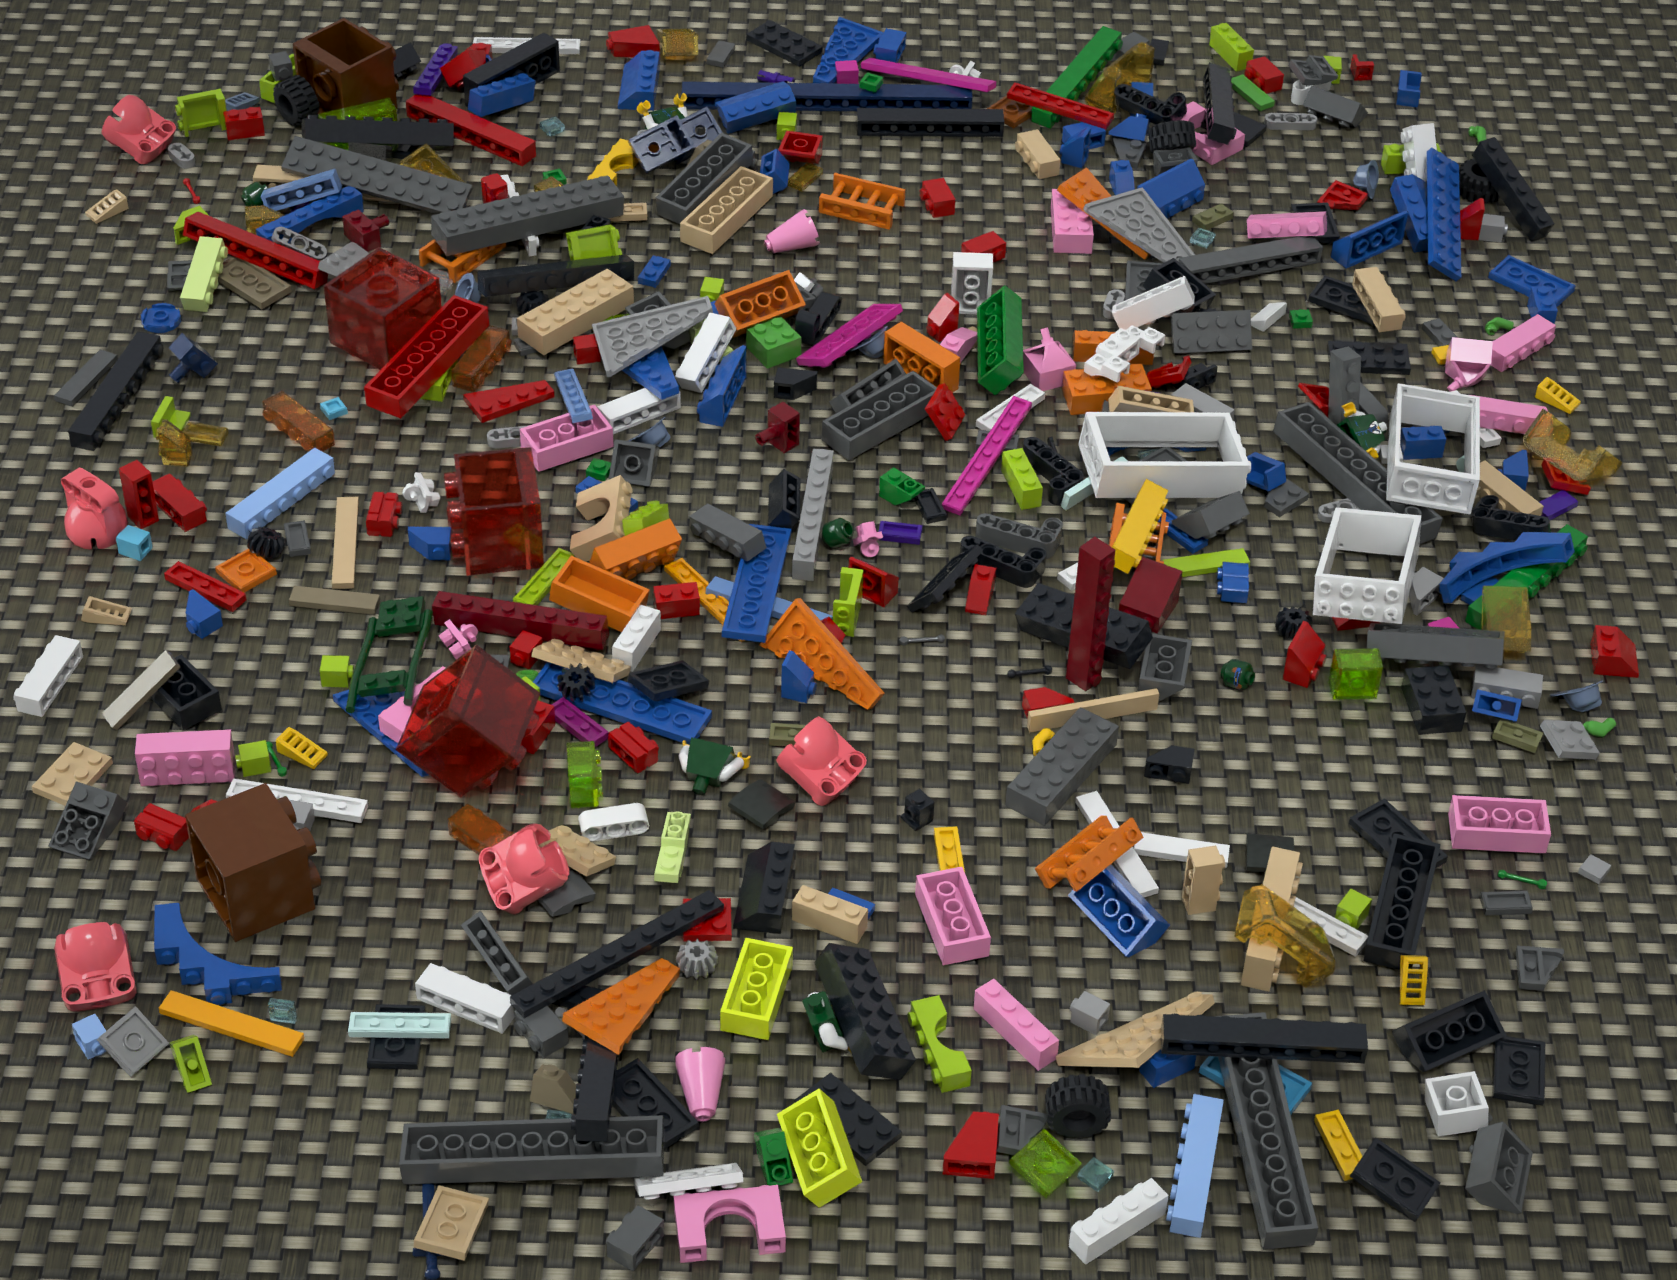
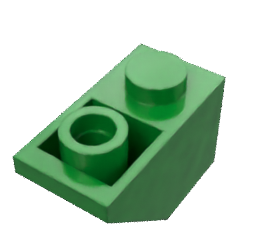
(898, 487)
(773, 1156)

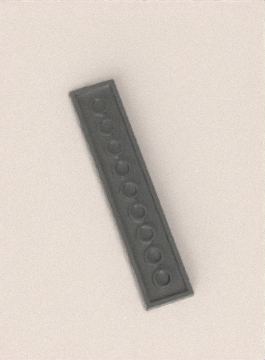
(377, 176)

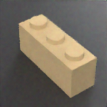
(1038, 154)
(1202, 879)
(829, 914)

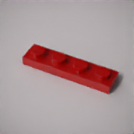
(206, 586)

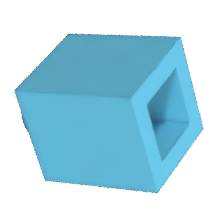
(134, 542)

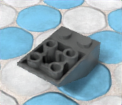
(87, 820)

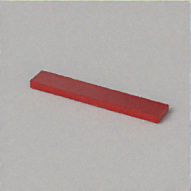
(1060, 105)

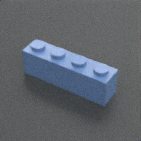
(302, 190)

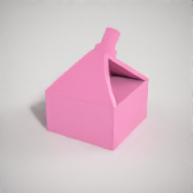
(1467, 362)
(1046, 363)

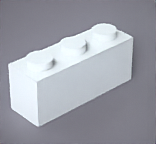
(637, 636)

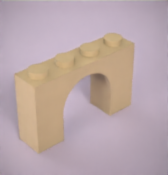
(607, 497)

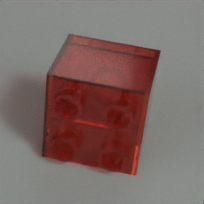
(379, 306)
(495, 511)
(470, 722)

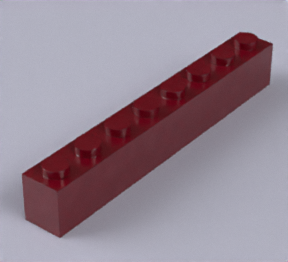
(1090, 613)
(513, 617)

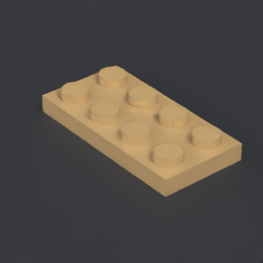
(563, 655)

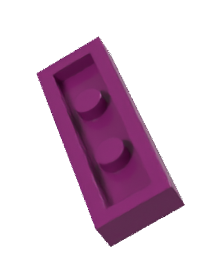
(578, 722)

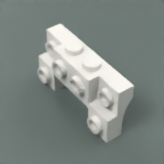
(1121, 347)

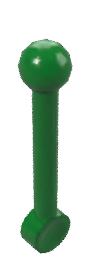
(282, 771)
(1540, 883)

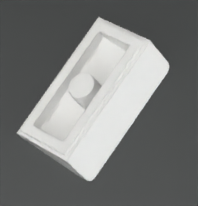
(1268, 315)

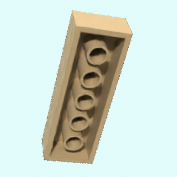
(726, 209)
(575, 311)
(1262, 959)

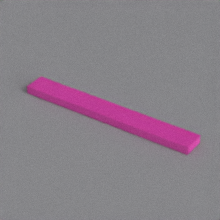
(928, 75)
(986, 455)

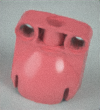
(140, 131)
(92, 510)
(821, 761)
(523, 868)
(94, 965)

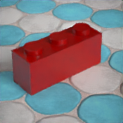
(139, 494)
(179, 503)

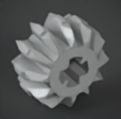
(697, 959)

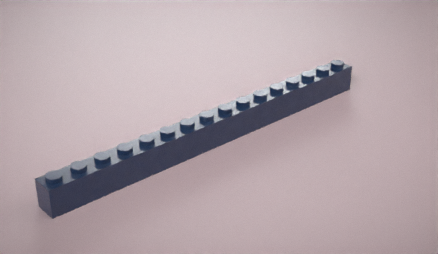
(836, 96)

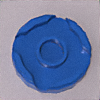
(161, 318)

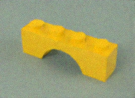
(617, 159)

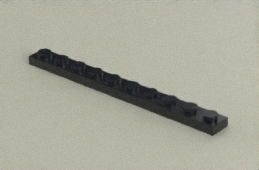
(616, 954)

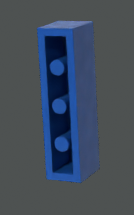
(501, 95)

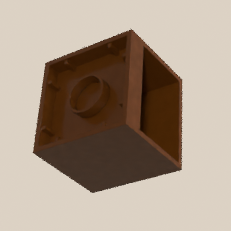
(346, 66)
(253, 860)

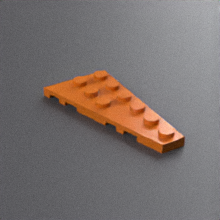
(623, 1007)

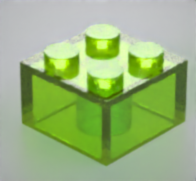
(1355, 673)
(584, 774)

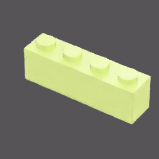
(203, 274)

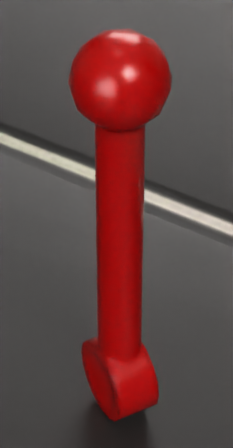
(196, 199)

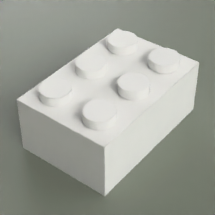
(1417, 142)
(971, 280)

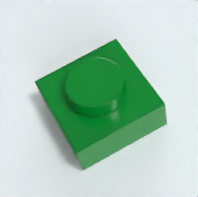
(871, 82)
(557, 174)
(1300, 319)
(599, 469)

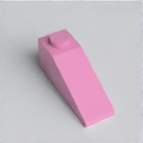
(960, 342)

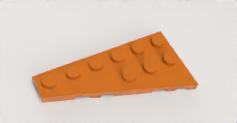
(1085, 189)
(821, 651)

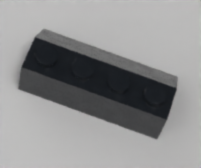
(765, 888)
(1450, 1032)

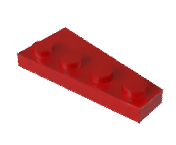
(505, 400)

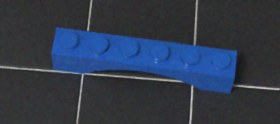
(333, 205)

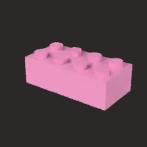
(1070, 226)
(562, 441)
(185, 757)
(1499, 824)
(952, 916)

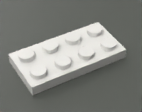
(698, 1178)

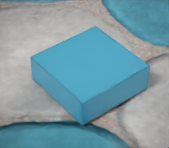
(333, 408)

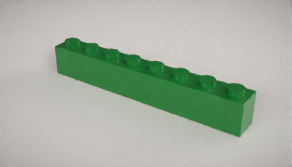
(1081, 72)
(1532, 576)

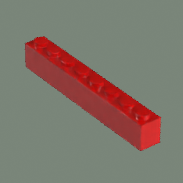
(474, 129)
(257, 250)

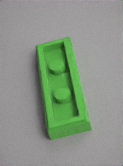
(1252, 93)

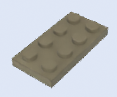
(252, 282)

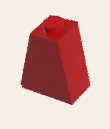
(632, 41)
(974, 1148)

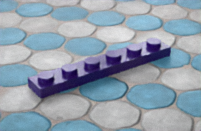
(432, 74)

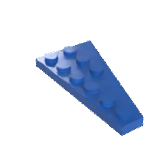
(848, 43)
(654, 374)
(367, 714)

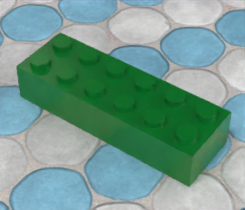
(1000, 340)

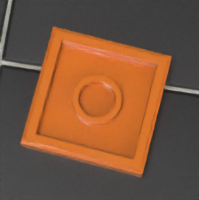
(245, 570)

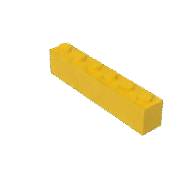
(1139, 525)

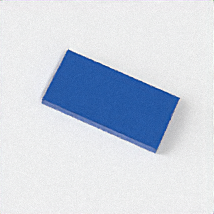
(1521, 276)

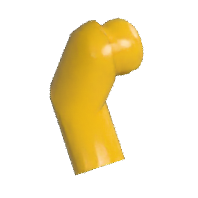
(1039, 740)

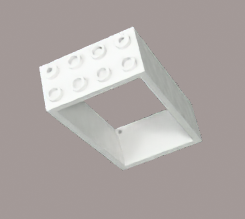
(1163, 429)
(1430, 485)
(1367, 597)

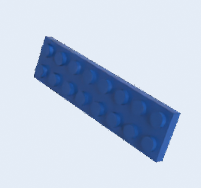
(1443, 214)
(757, 588)
(628, 704)

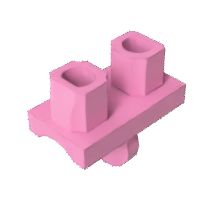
(867, 538)
(452, 634)

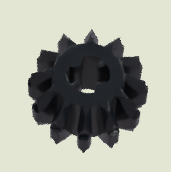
(530, 300)
(265, 542)
(1290, 620)
(574, 690)

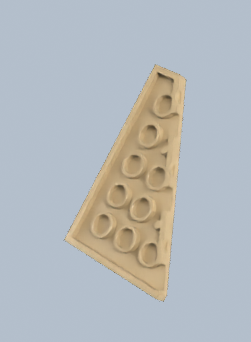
(1135, 1041)

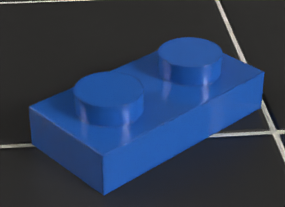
(654, 271)

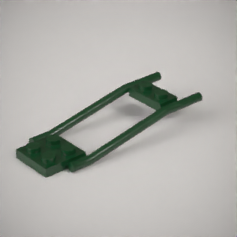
(394, 618)

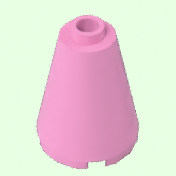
(793, 234)
(701, 1080)

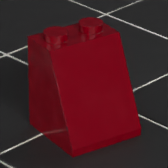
(1152, 593)

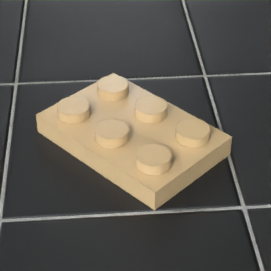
(74, 765)
(580, 852)
(451, 1222)

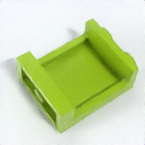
(201, 111)
(593, 243)
(847, 608)

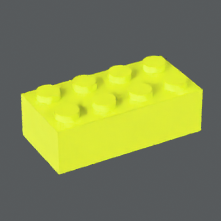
(756, 989)
(819, 1148)

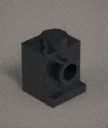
(918, 810)

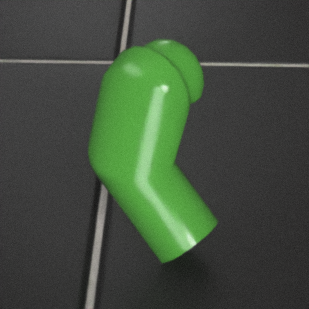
(1477, 131)
(1497, 323)
(1599, 729)

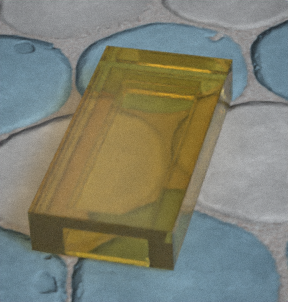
(805, 176)
(206, 433)

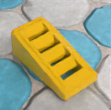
(1552, 393)
(290, 738)
(1405, 960)

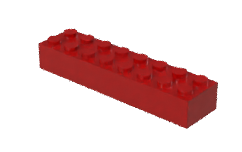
(426, 356)

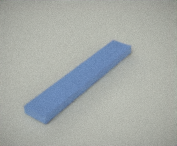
(573, 396)
(724, 588)

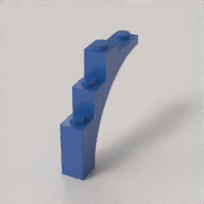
(1499, 557)
(198, 966)

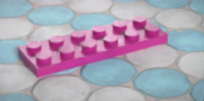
(849, 335)

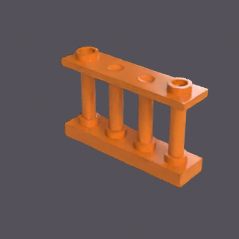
(858, 211)
(463, 264)
(1162, 528)
(1089, 853)

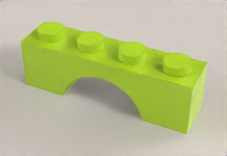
(948, 1066)

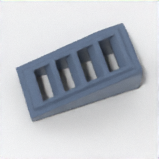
(241, 101)

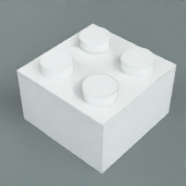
(1456, 1103)

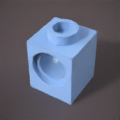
(86, 1035)

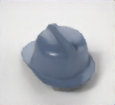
(1367, 177)
(468, 288)
(874, 345)
(655, 435)
(1582, 698)

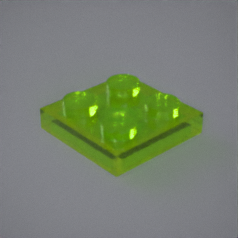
(1045, 1163)

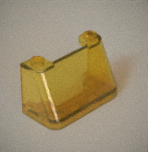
(1131, 67)
(1548, 440)
(1273, 919)

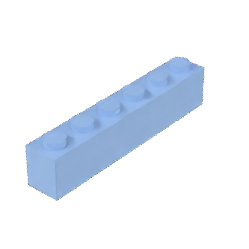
(280, 492)
(1196, 1165)

